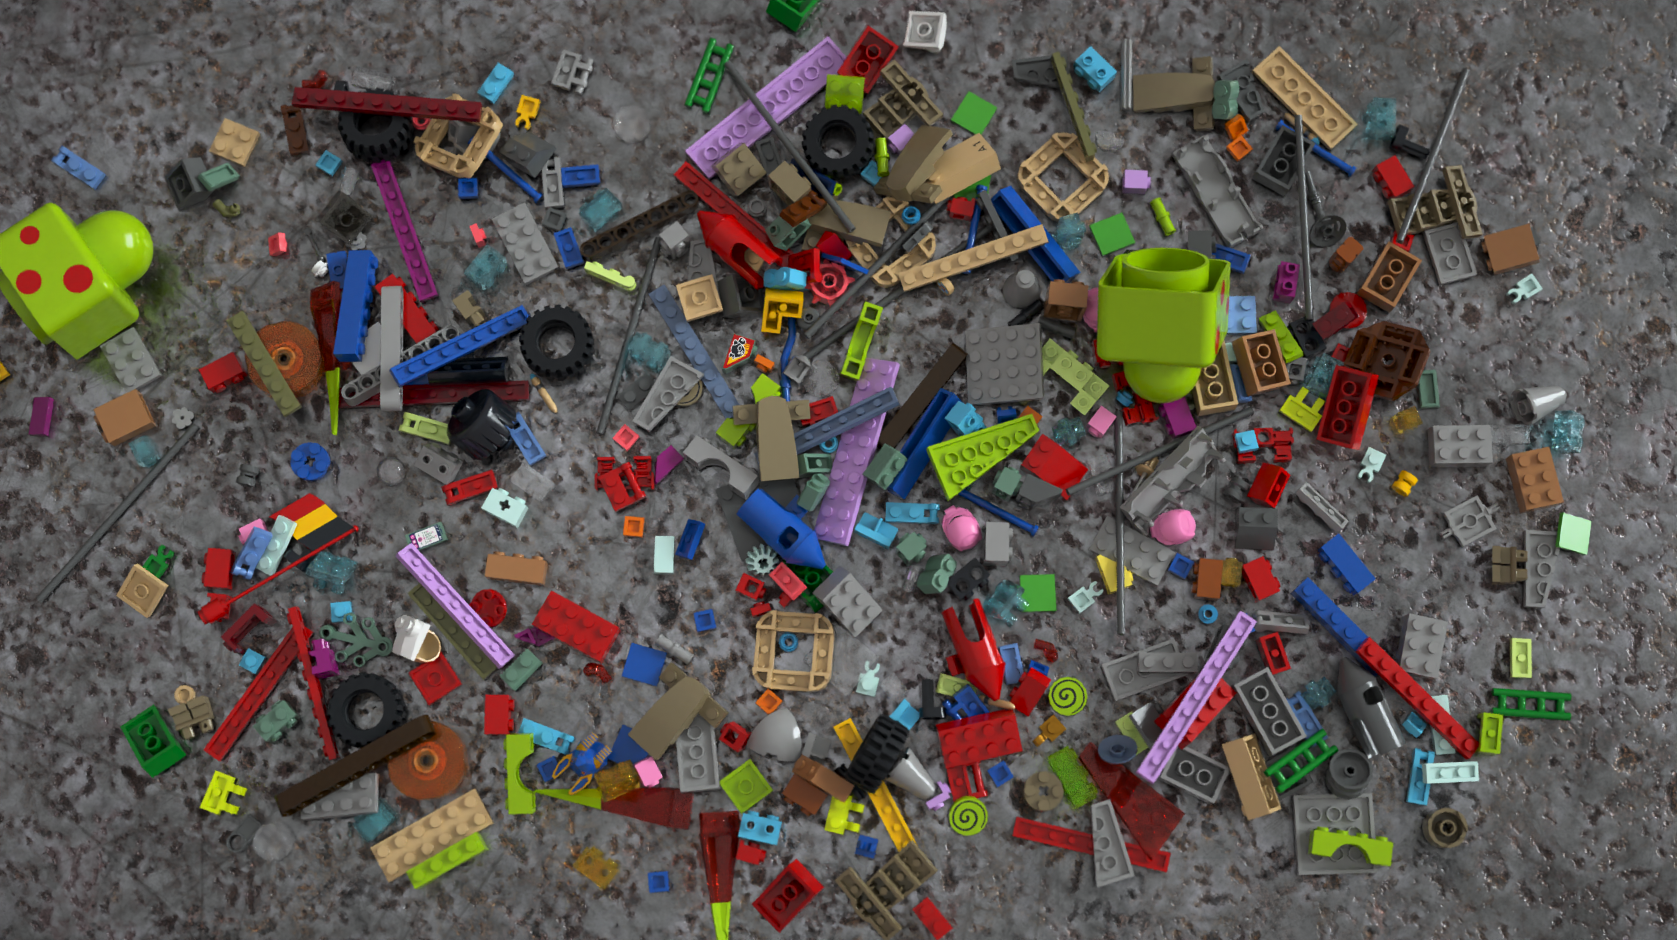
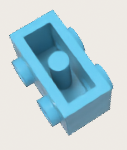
(1094, 69)
(964, 419)
(759, 831)

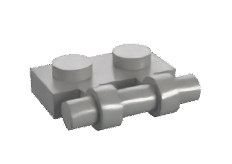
(566, 70)

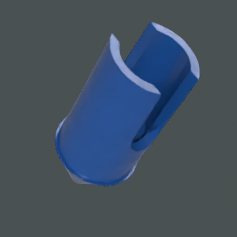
(782, 530)

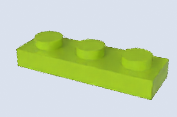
(1288, 345)

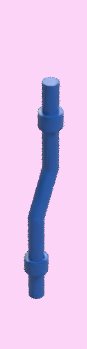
(785, 383)

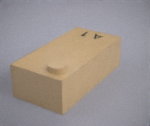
(963, 166)
(1215, 387)
(1248, 773)

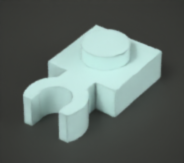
(1526, 287)
(1371, 462)
(1083, 598)
(869, 683)

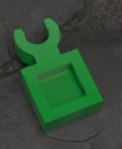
(156, 564)

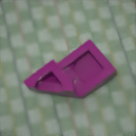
(666, 462)
(534, 637)

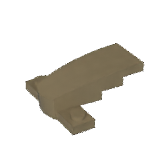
(1178, 92)
(900, 104)
(915, 167)
(1441, 207)
(868, 221)
(774, 434)
(675, 712)
(887, 887)

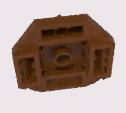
(1387, 342)

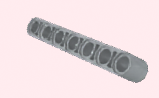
(391, 347)
(373, 375)

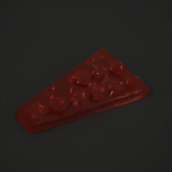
(1139, 806)

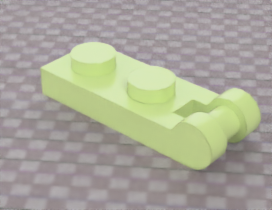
(610, 276)
(425, 428)

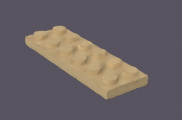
(1304, 98)
(431, 834)

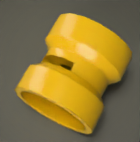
(1404, 483)

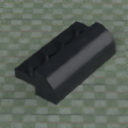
(471, 371)

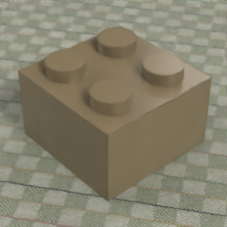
(738, 169)
(788, 183)

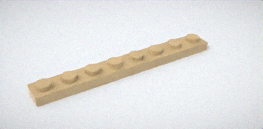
(973, 258)

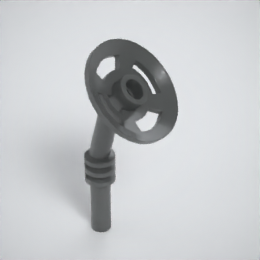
(1322, 223)

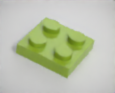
(844, 91)
(745, 786)

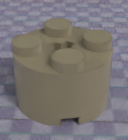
(1054, 791)
(1452, 836)

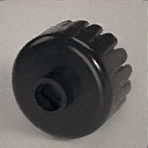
(480, 424)

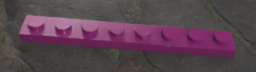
(404, 230)

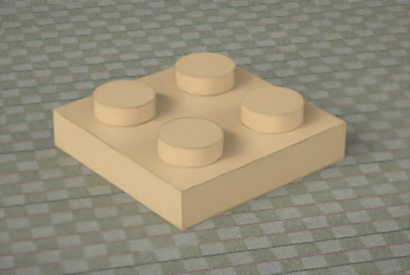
(234, 142)
(699, 298)
(142, 590)

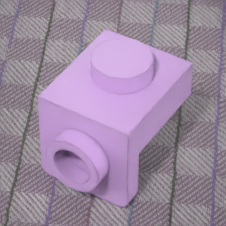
(937, 802)

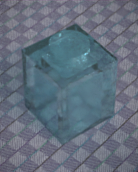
(144, 451)

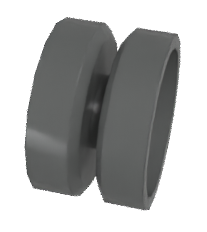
(1348, 774)

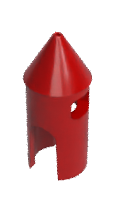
(731, 240)
(980, 659)

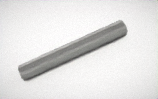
(1126, 73)

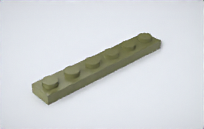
(1071, 99)
(264, 363)
(453, 632)

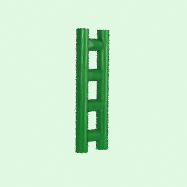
(705, 64)
(1540, 696)
(1289, 759)

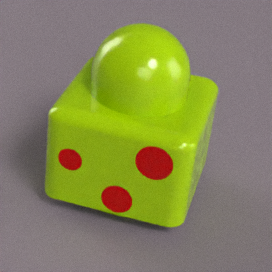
(74, 277)
(1163, 318)

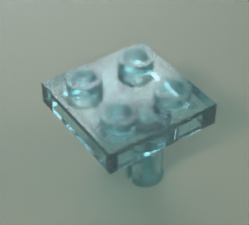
(332, 569)
(1003, 599)

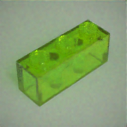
(1072, 777)

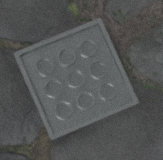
(744, 536)

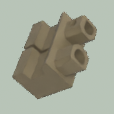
(471, 313)
(1505, 565)
(191, 714)

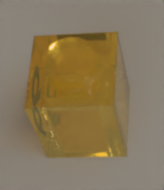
(1407, 420)
(1231, 573)

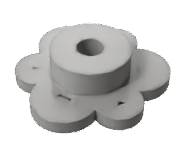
(359, 243)
(179, 414)

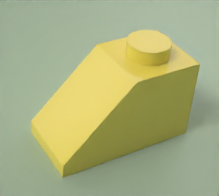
(1108, 572)

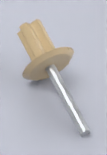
(1145, 471)

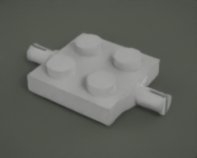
(1469, 521)

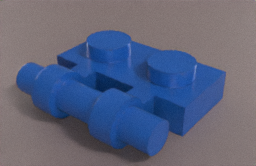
(968, 701)

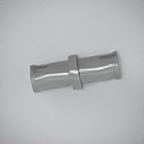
(674, 649)

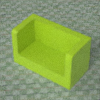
(1490, 733)

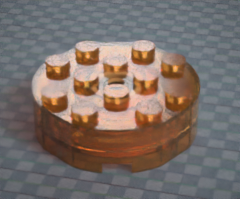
(295, 354)
(437, 778)

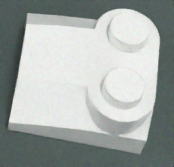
(926, 30)
(409, 636)

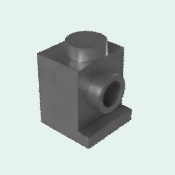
(1300, 364)

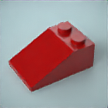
(868, 57)
(1053, 465)
(787, 895)

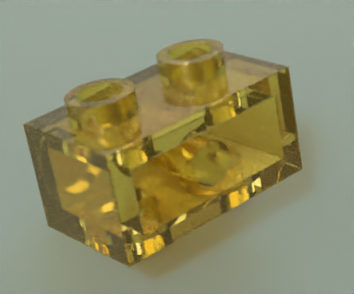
(616, 780)
(595, 870)

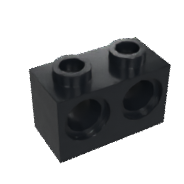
(1310, 336)
(964, 576)

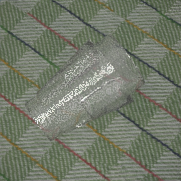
(349, 178)
(911, 578)

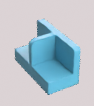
(876, 530)
(905, 714)

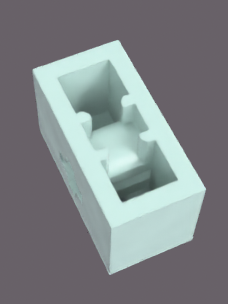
(494, 503)

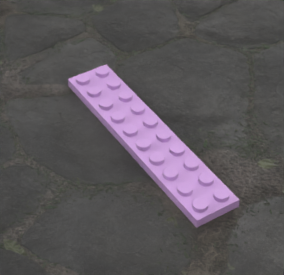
(779, 97)
(853, 457)

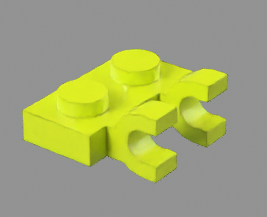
(1300, 412)
(218, 792)
(838, 816)

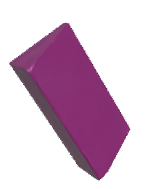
(41, 416)

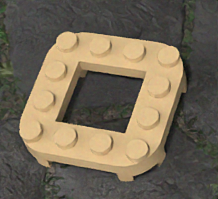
(458, 165)
(1042, 196)
(888, 275)
(796, 623)

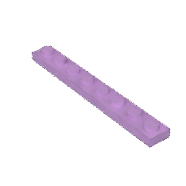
(455, 606)

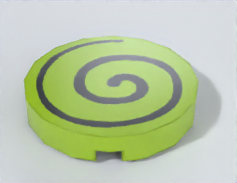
(1067, 696)
(968, 815)

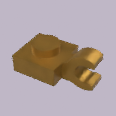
(1050, 730)

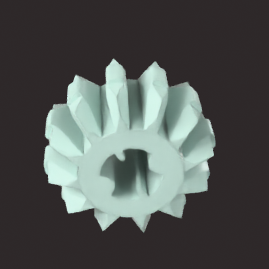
(763, 567)

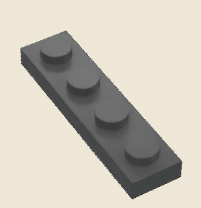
(992, 219)

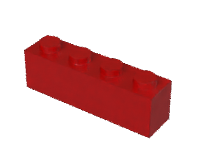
(413, 317)

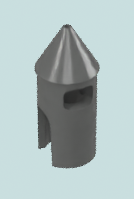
(1367, 709)

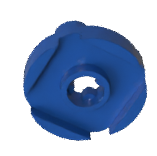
(320, 465)

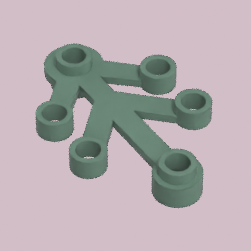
(359, 640)

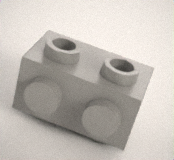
(674, 240)
(438, 463)

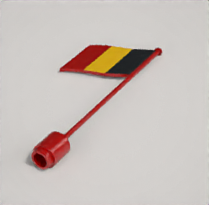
(316, 530)

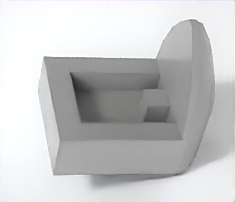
(797, 368)

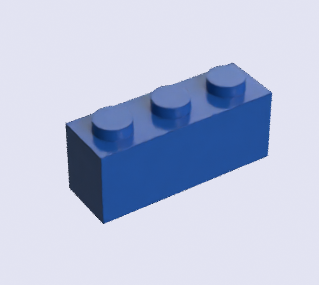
(1345, 564)

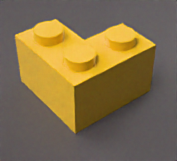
(779, 304)

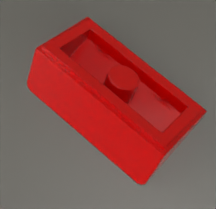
(832, 245)

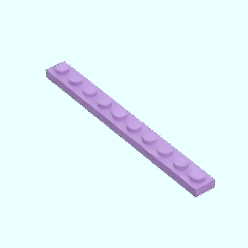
(1196, 697)

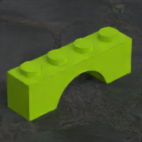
(860, 341)
(735, 434)
(520, 798)
(1376, 851)
(446, 860)

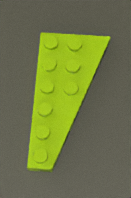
(970, 456)

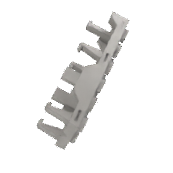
(1216, 191)
(1175, 475)

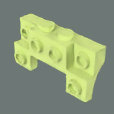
(1075, 373)

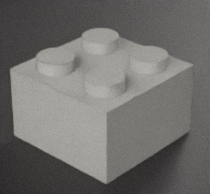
(996, 544)

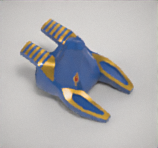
(585, 761)

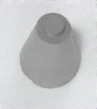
(1021, 289)
(1535, 403)
(911, 776)

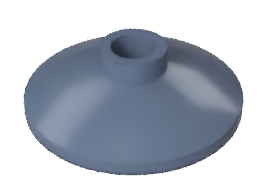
(1117, 749)

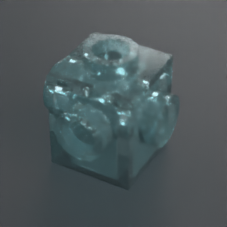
(1069, 431)
(1318, 693)

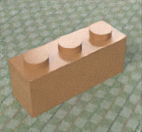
(516, 568)

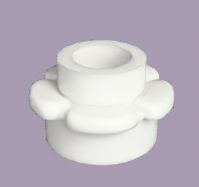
(320, 269)

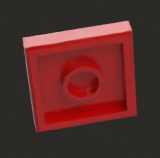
(435, 679)

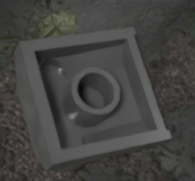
(1287, 772)

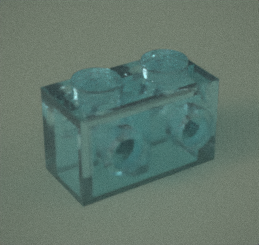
(1381, 118)
(1070, 231)
(486, 267)
(647, 350)
(1321, 377)
(1568, 431)

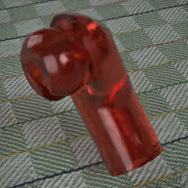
(317, 81)
(1048, 649)
(597, 669)

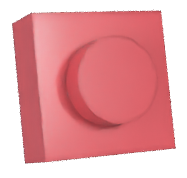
(478, 234)
(277, 244)
(626, 437)

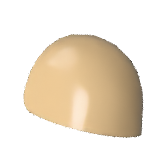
(429, 649)

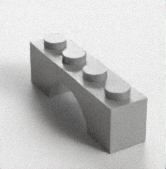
(703, 454)

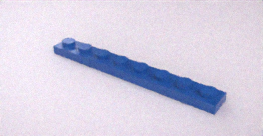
(459, 346)

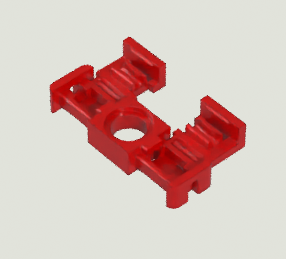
(1136, 414)
(1277, 438)
(642, 471)

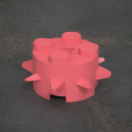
(840, 282)

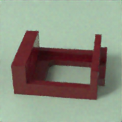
(1336, 319)
(244, 626)

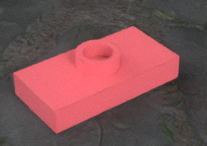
(787, 581)

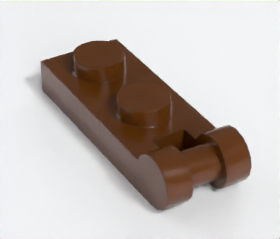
(295, 130)
(803, 209)

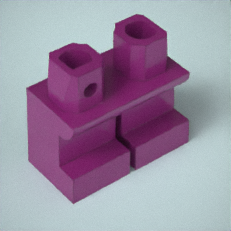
(1285, 282)
(325, 659)

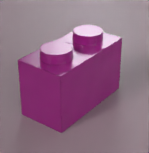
(1177, 417)

